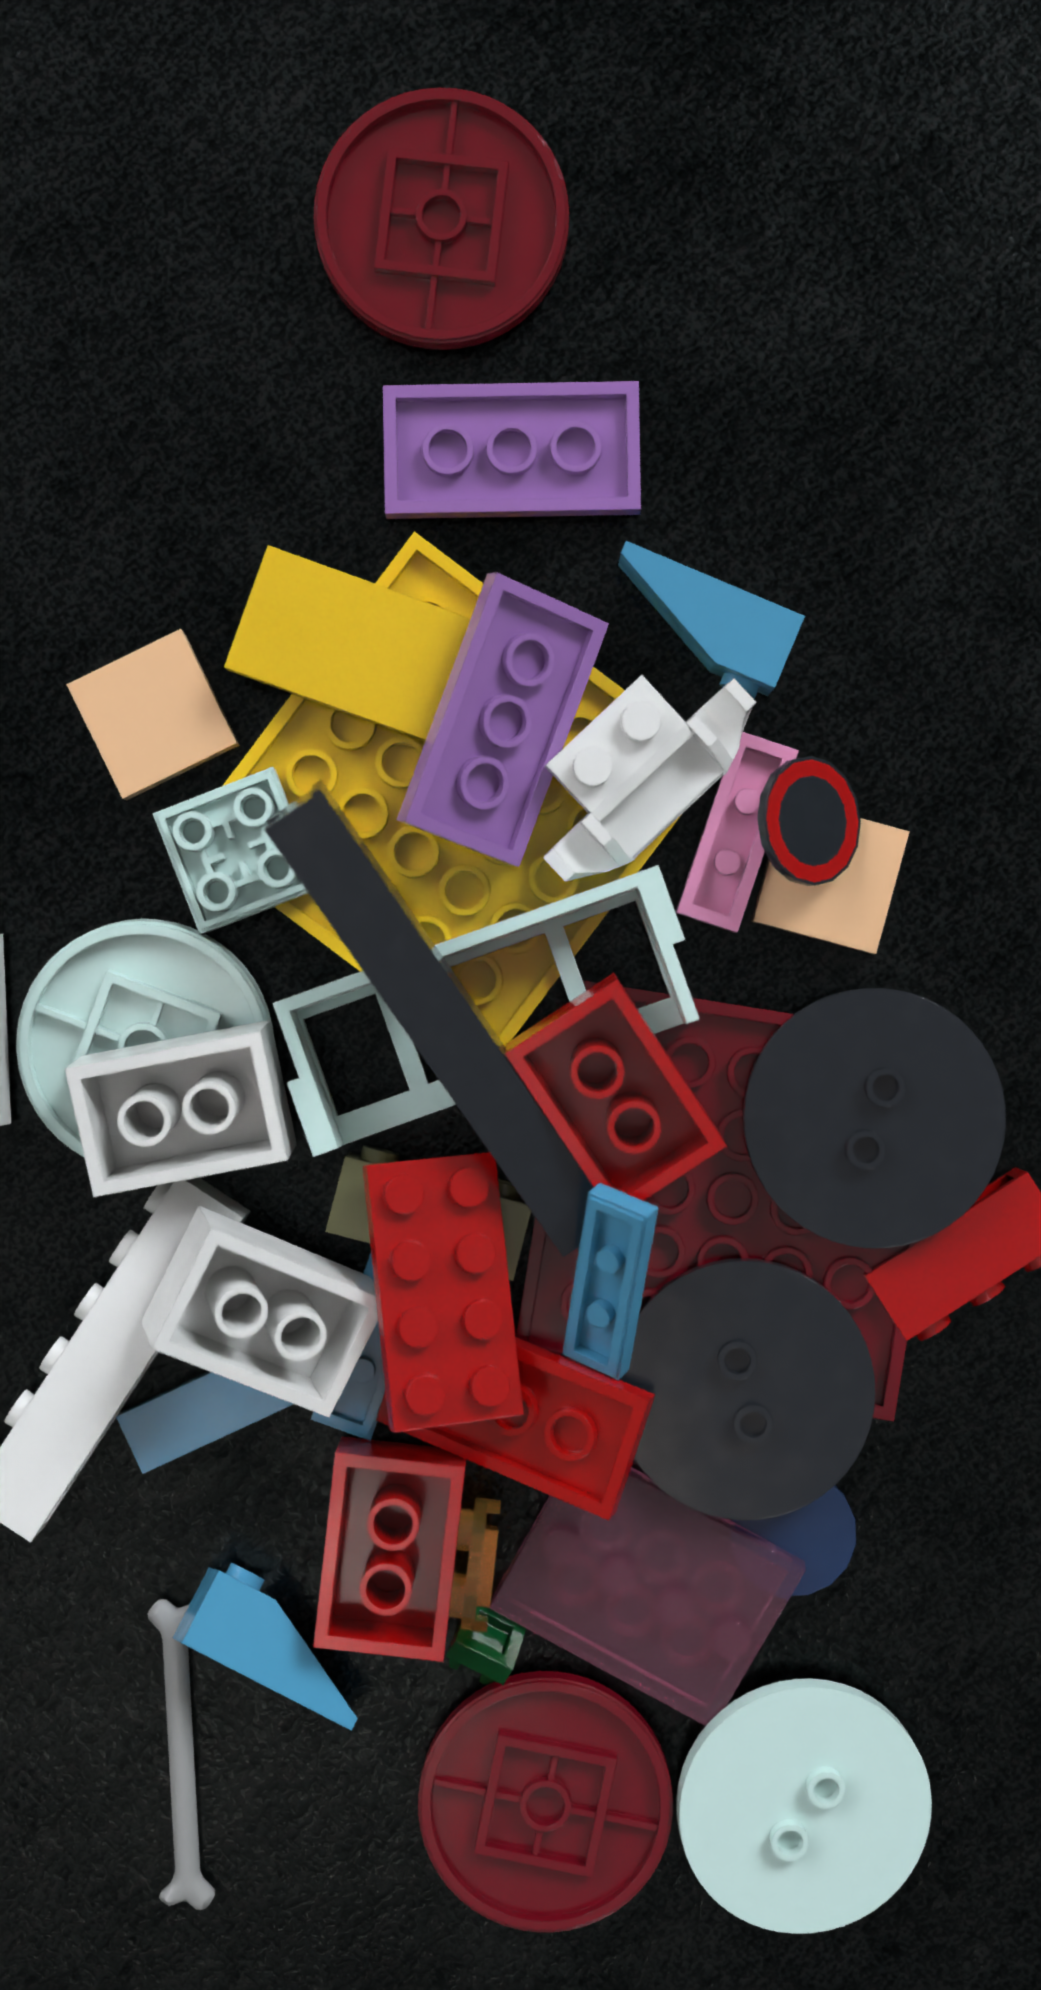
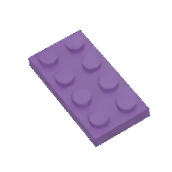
(511, 450)
(502, 719)

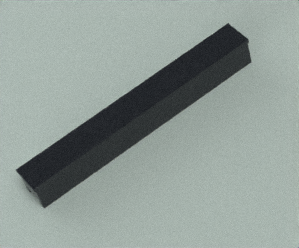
(432, 1008)

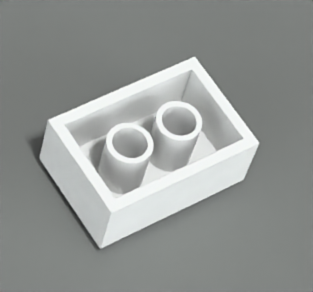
(181, 1108)
(262, 1312)

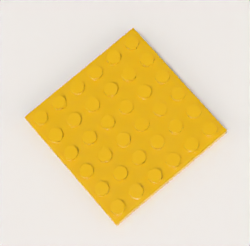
(439, 880)

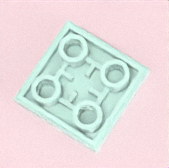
(225, 854)

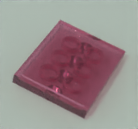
(651, 1594)

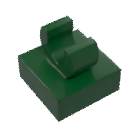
(487, 1653)

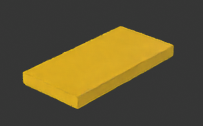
(346, 643)

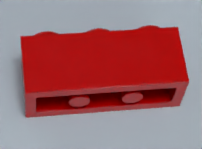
(964, 1259)

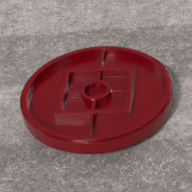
(441, 218)
(545, 1802)

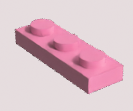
(731, 841)

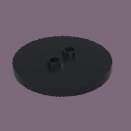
(874, 1117)
(753, 1389)

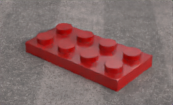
(442, 1291)
(573, 1434)

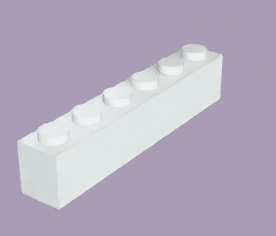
(99, 1366)

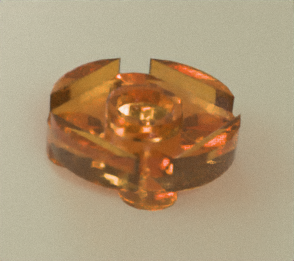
(476, 1586)

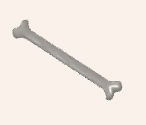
(187, 1881)

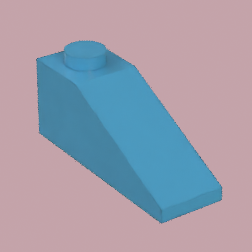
(721, 624)
(256, 1638)

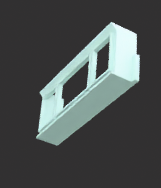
(310, 1091)

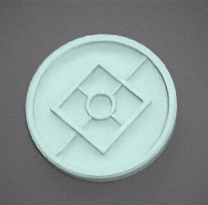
(120, 991)
(803, 1806)

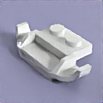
(640, 772)

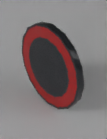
(809, 821)

